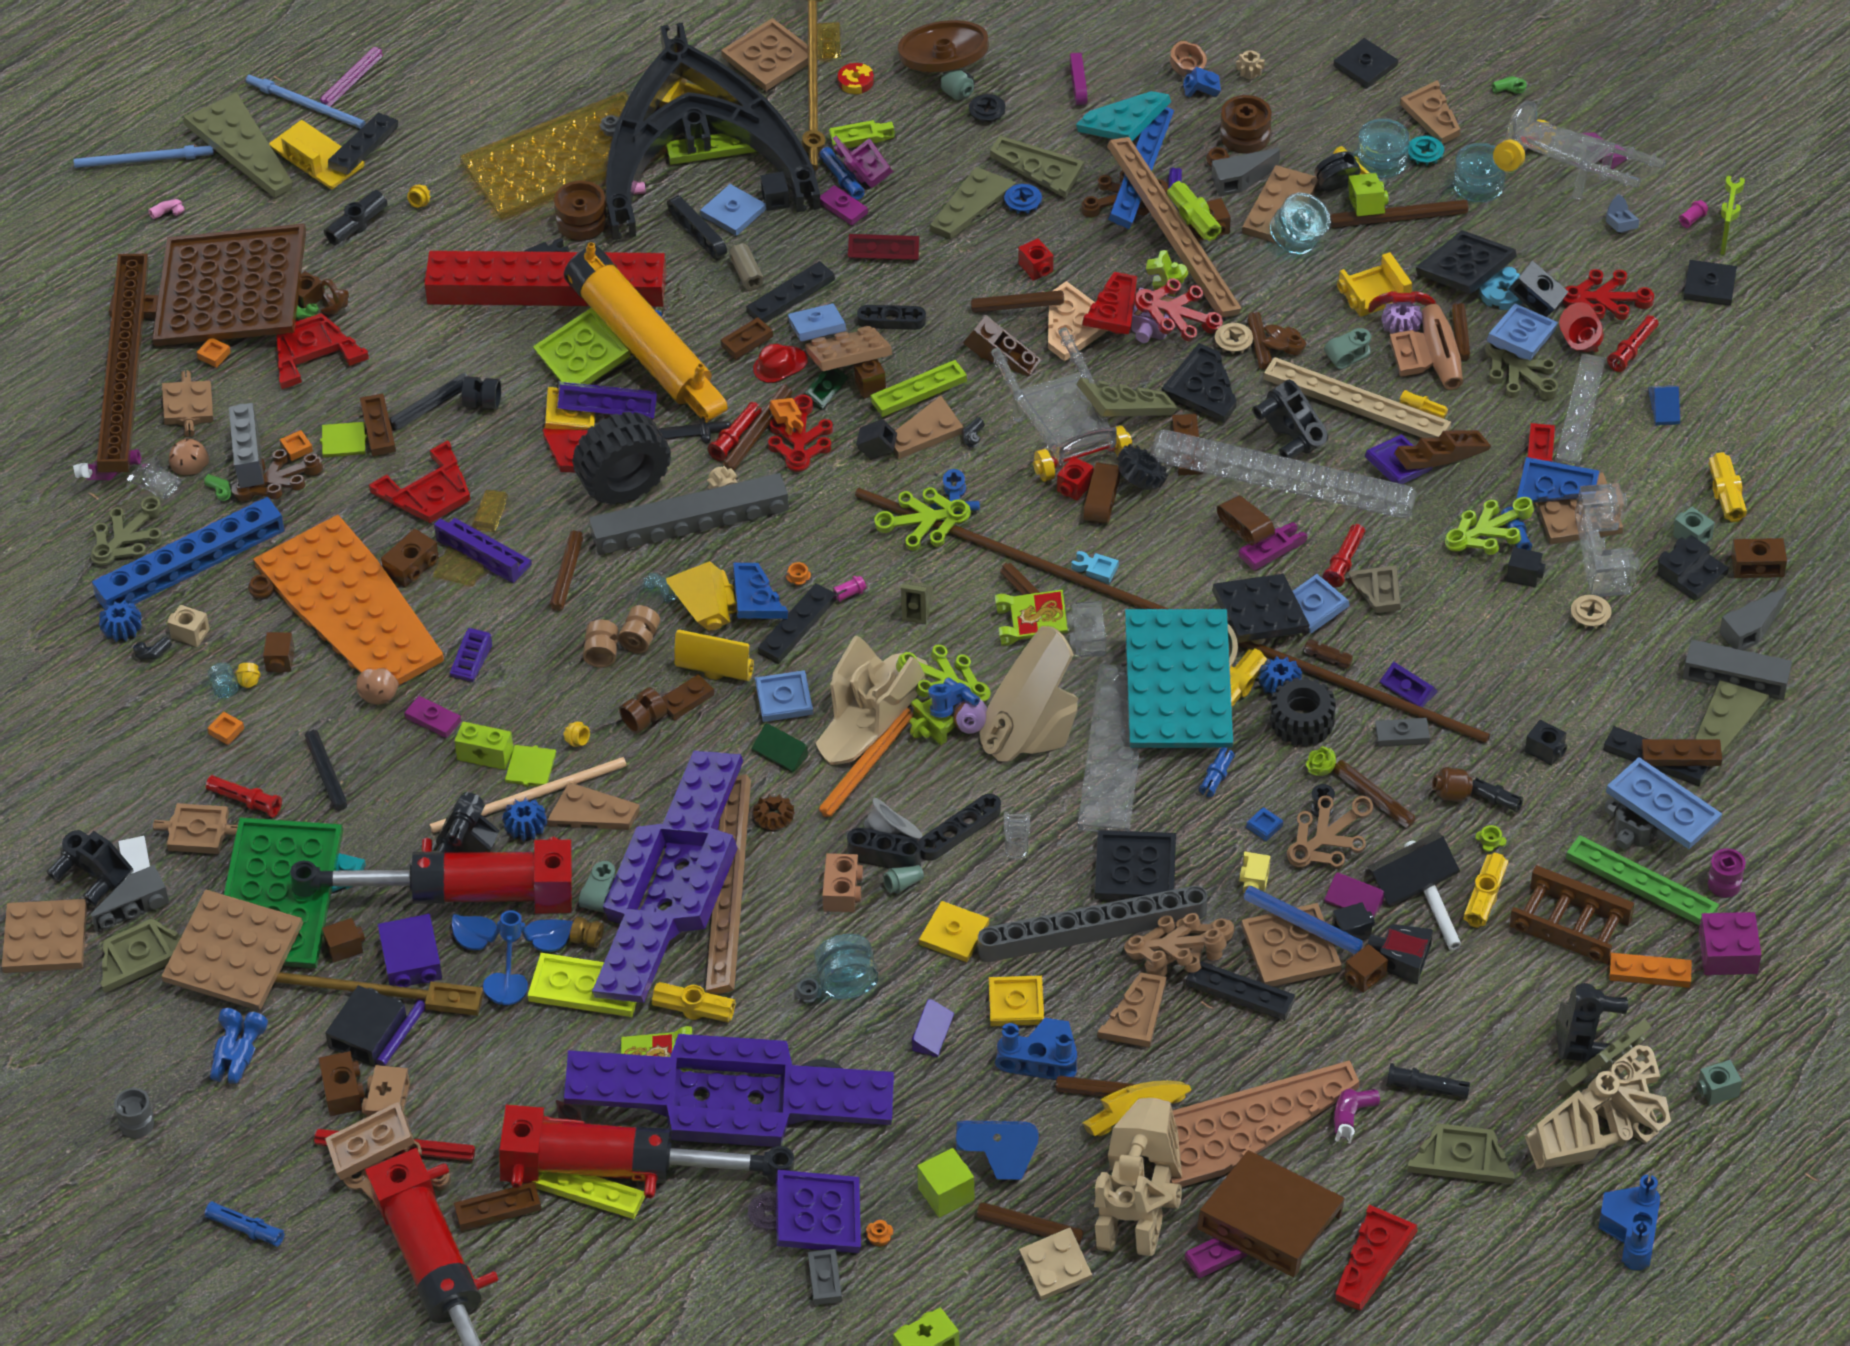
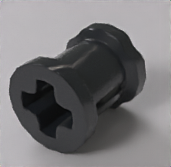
(1319, 791)

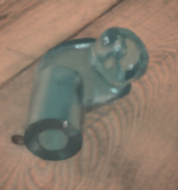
(660, 582)

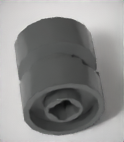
(134, 1112)

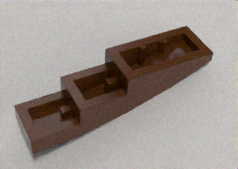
(1448, 448)

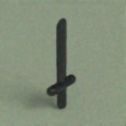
(703, 428)

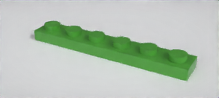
(1640, 880)

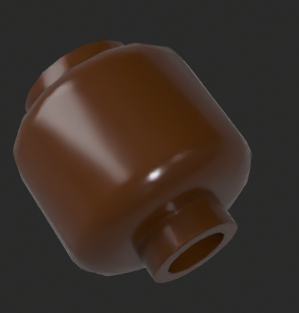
(1452, 784)

